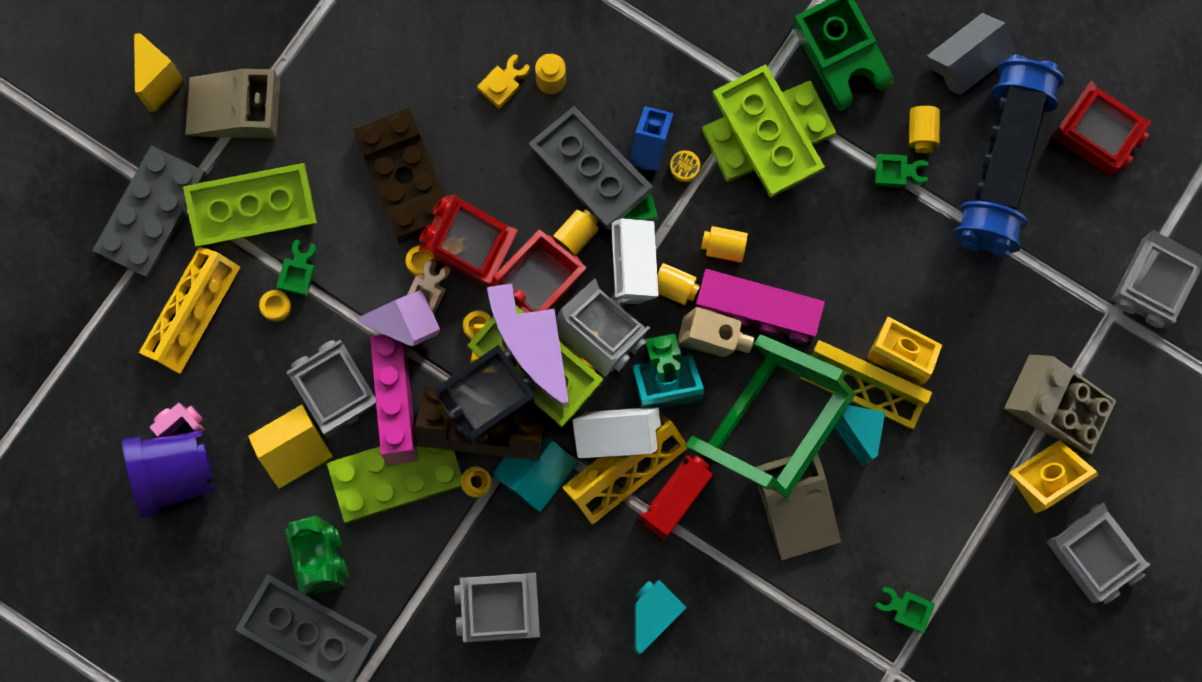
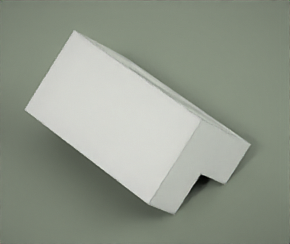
(634, 260)
(616, 432)

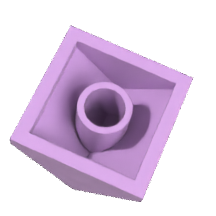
(404, 319)

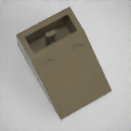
(234, 104)
(1060, 402)
(806, 517)

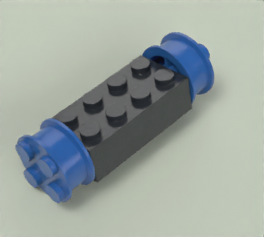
(1024, 94)

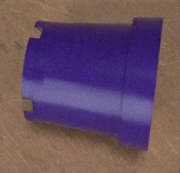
(166, 470)

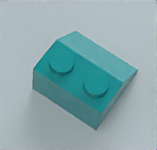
(653, 613)

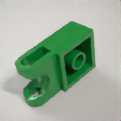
(842, 56)
(315, 555)

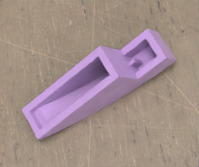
(532, 342)

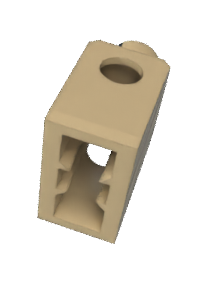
(701, 333)

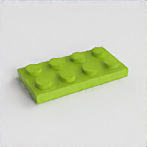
(806, 107)
(768, 130)
(250, 204)
(579, 378)
(370, 486)

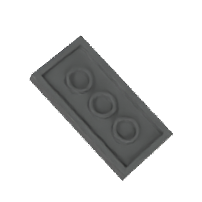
(591, 167)
(148, 212)
(306, 632)

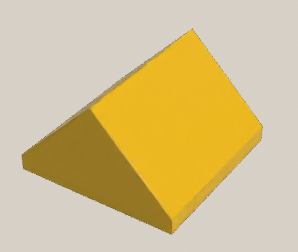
(154, 74)
(905, 352)
(290, 447)
(1051, 476)

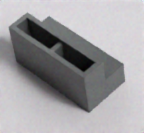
(972, 53)

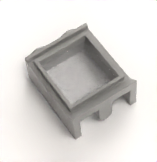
(1158, 280)
(600, 329)
(332, 387)
(1098, 555)
(498, 608)

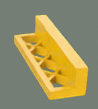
(191, 310)
(876, 378)
(599, 476)

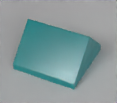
(672, 391)
(861, 432)
(536, 480)

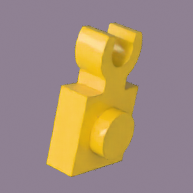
(502, 85)

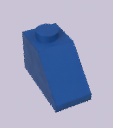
(650, 139)

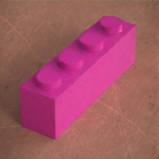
(761, 306)
(393, 400)

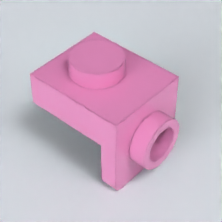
(171, 420)

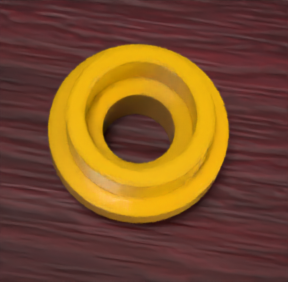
(484, 482)

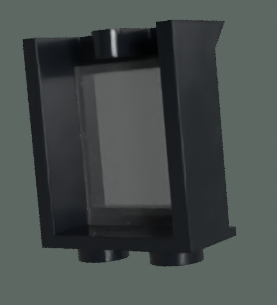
(485, 394)

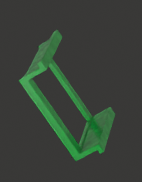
(803, 366)

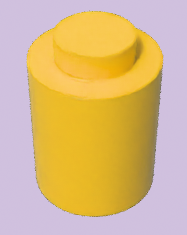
(550, 73)
(924, 128)
(577, 231)
(724, 244)
(676, 284)

